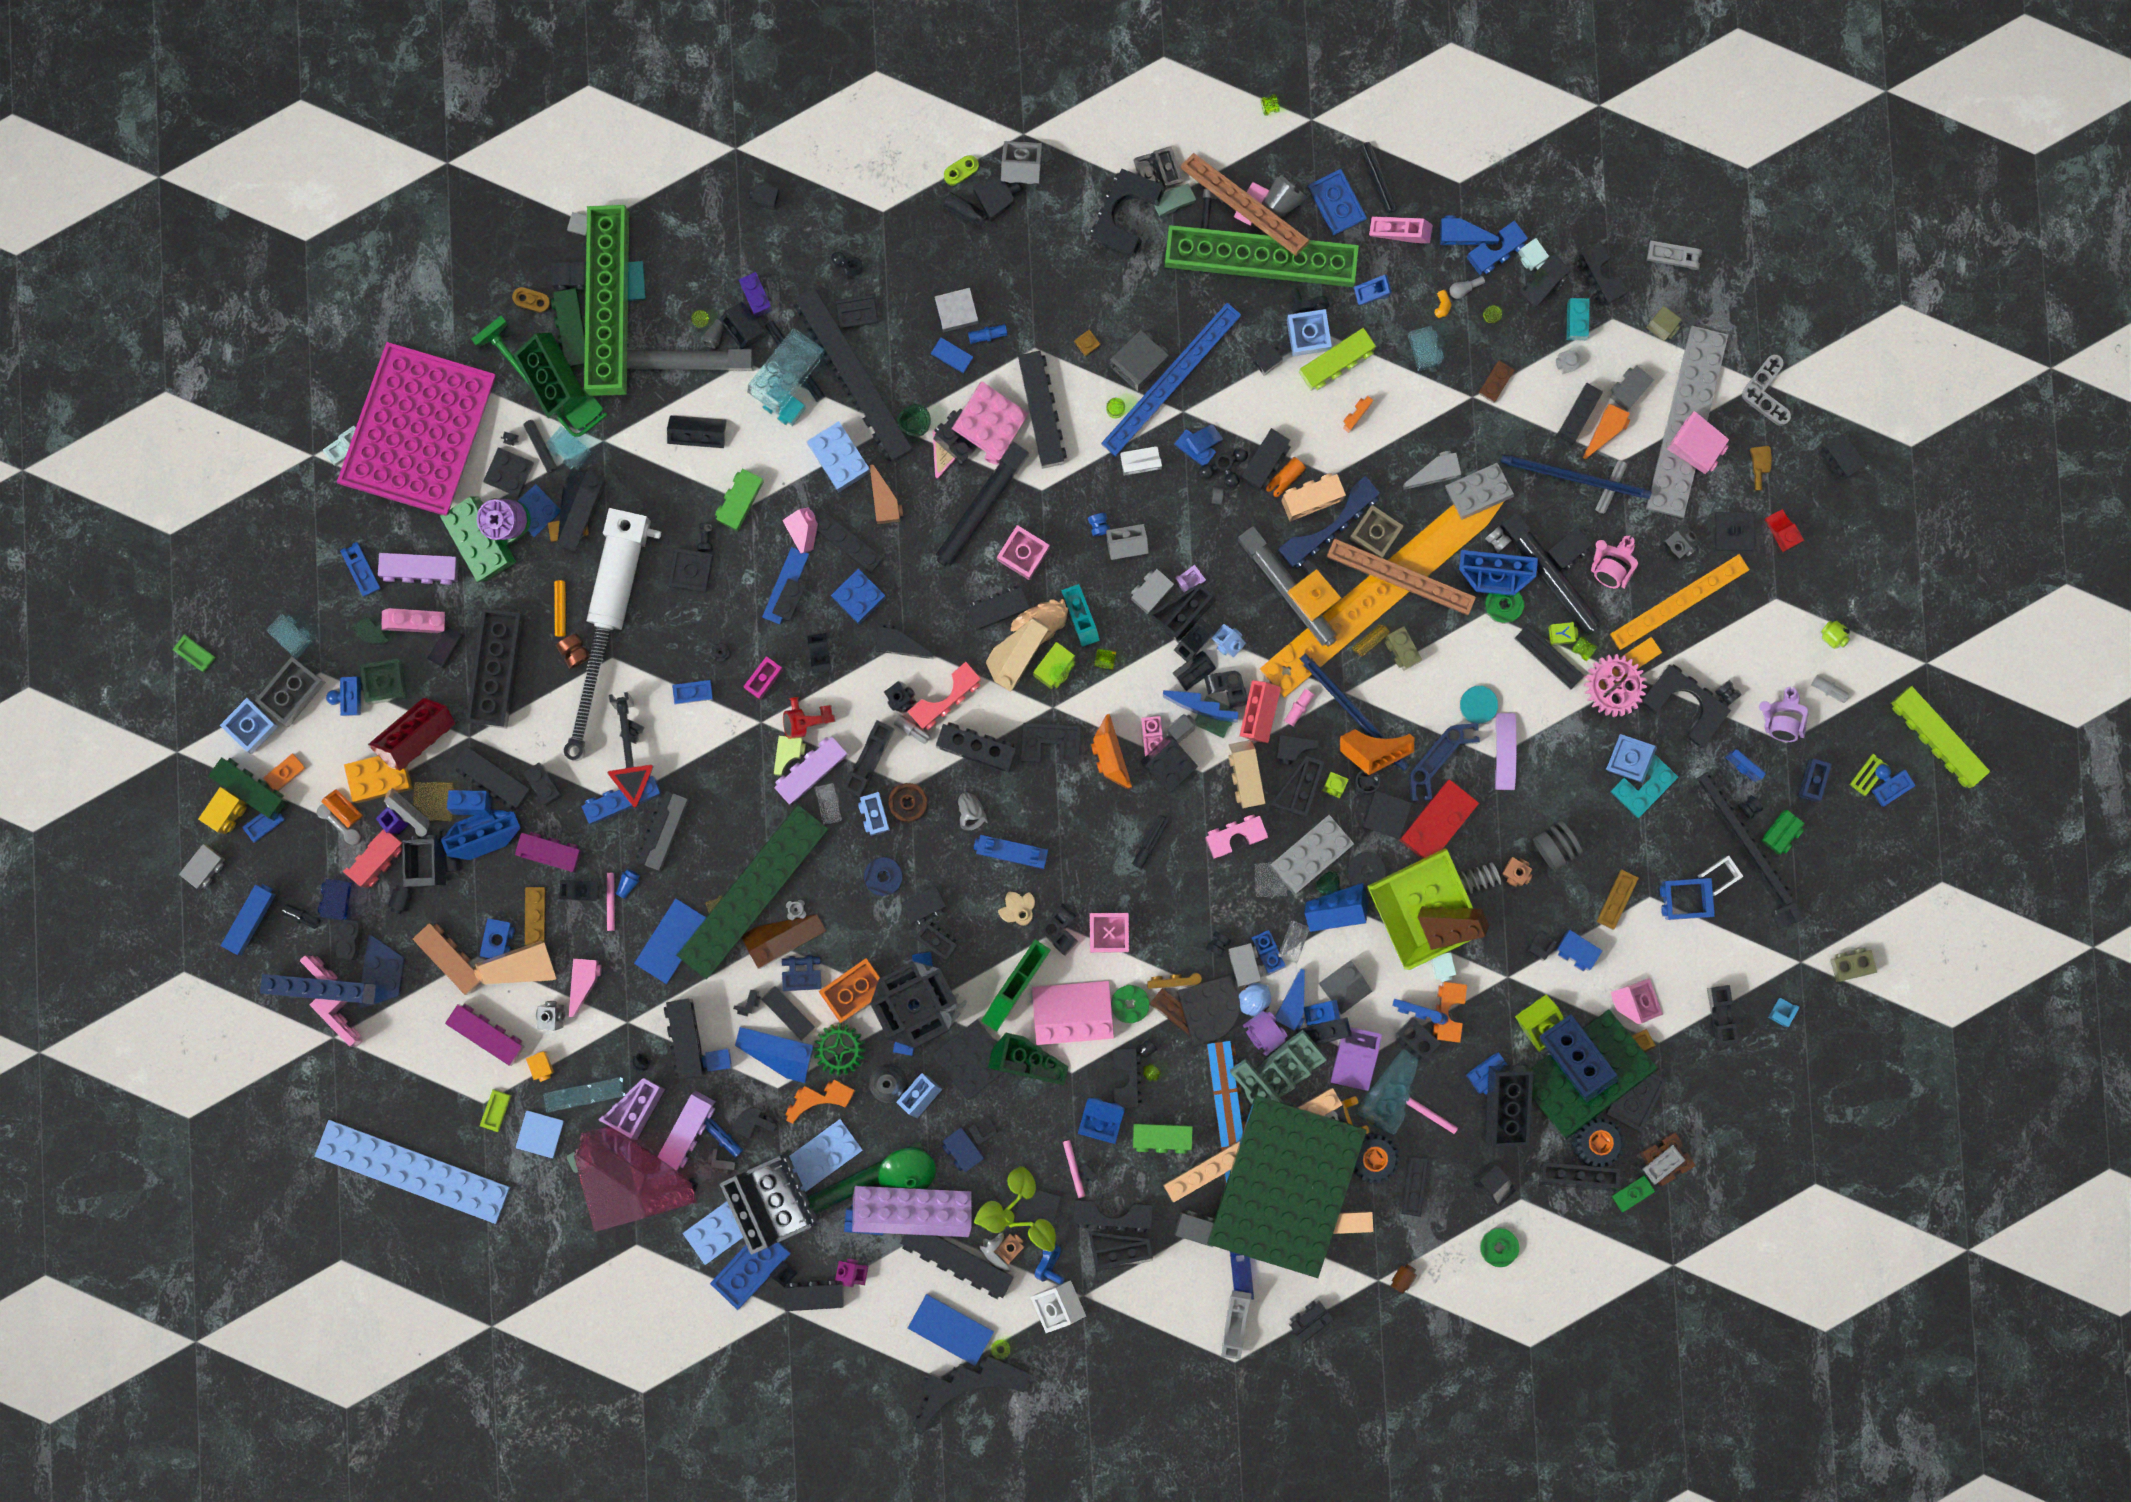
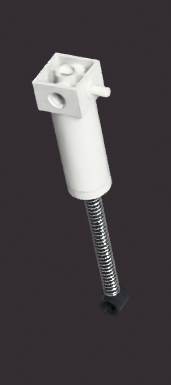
(609, 602)

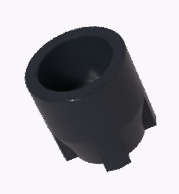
(1147, 1048)

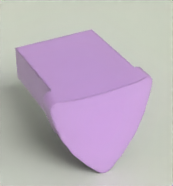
(1189, 578)

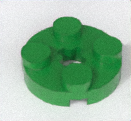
(1505, 615)
(1128, 993)
(1507, 1255)

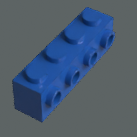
(616, 802)

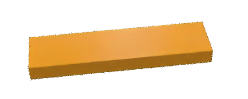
(1641, 655)

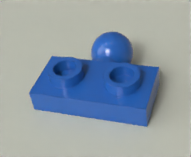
(348, 697)
(1893, 786)

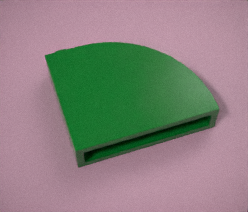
(1015, 985)

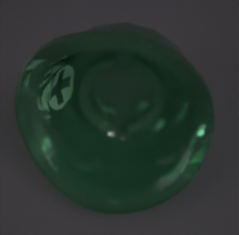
(914, 420)

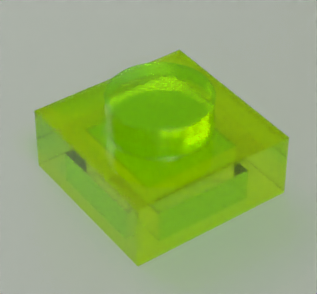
(1105, 659)

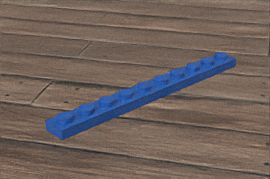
(1171, 379)

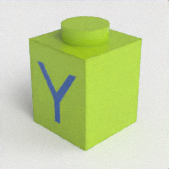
(1562, 633)

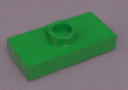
(1633, 1193)

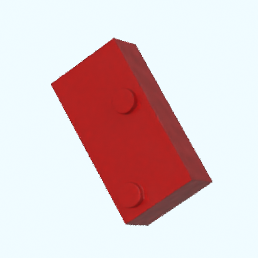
(1439, 820)

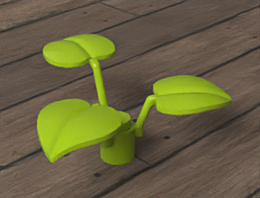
(995, 1219)

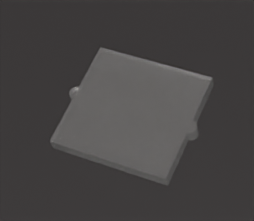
(1268, 882)

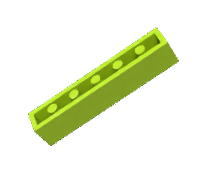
(1940, 737)

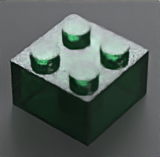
(383, 681)

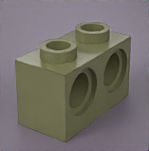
(1854, 969)

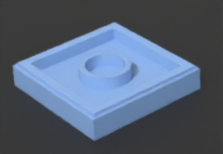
(539, 1134)

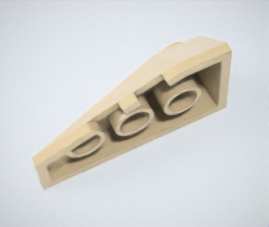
(1014, 654)

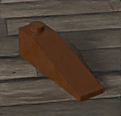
(777, 939)

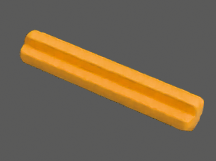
(560, 608)

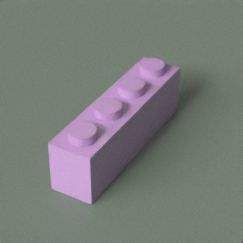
(418, 567)
(811, 771)
(686, 1130)

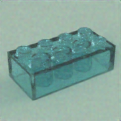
(785, 370)

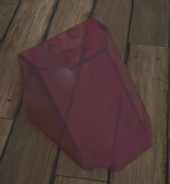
(626, 1180)

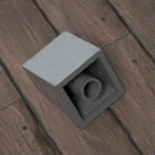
(1139, 360)

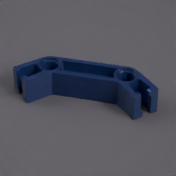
(1437, 756)

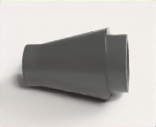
(713, 335)

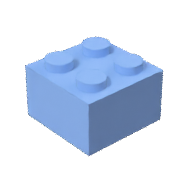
(1309, 332)
(249, 725)

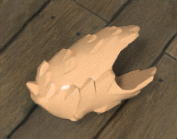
(1050, 613)

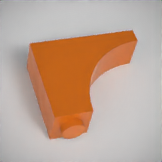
(1374, 753)

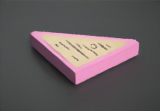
(941, 458)

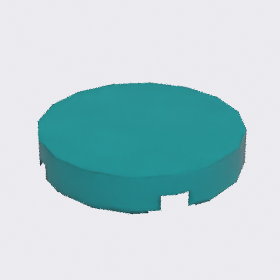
(1478, 704)

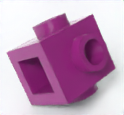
(851, 1273)

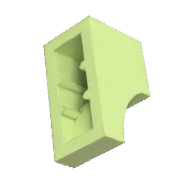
(786, 752)

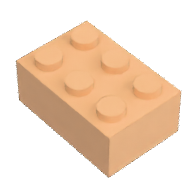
(1313, 496)

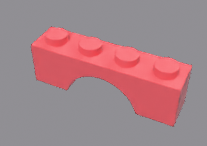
(927, 712)

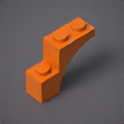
(836, 1094)

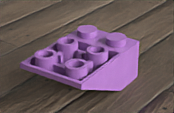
(1356, 1059)

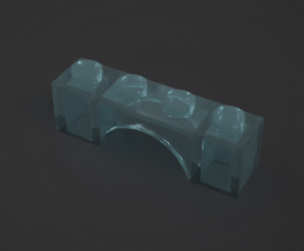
(584, 1094)

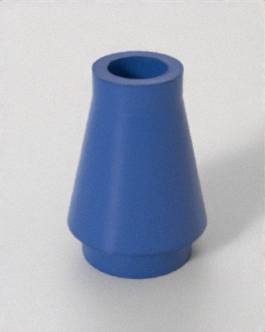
(627, 882)

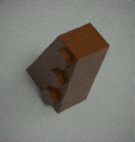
(1452, 926)

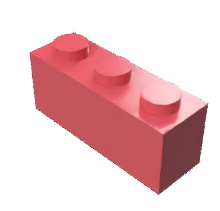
(1260, 711)

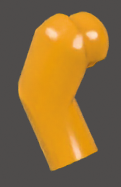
(1444, 306)

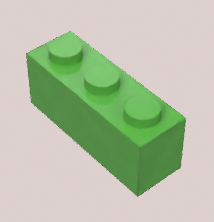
(739, 499)

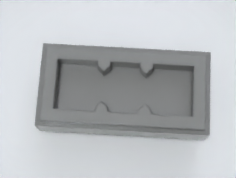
(1663, 1164)

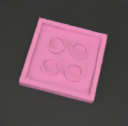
(990, 420)

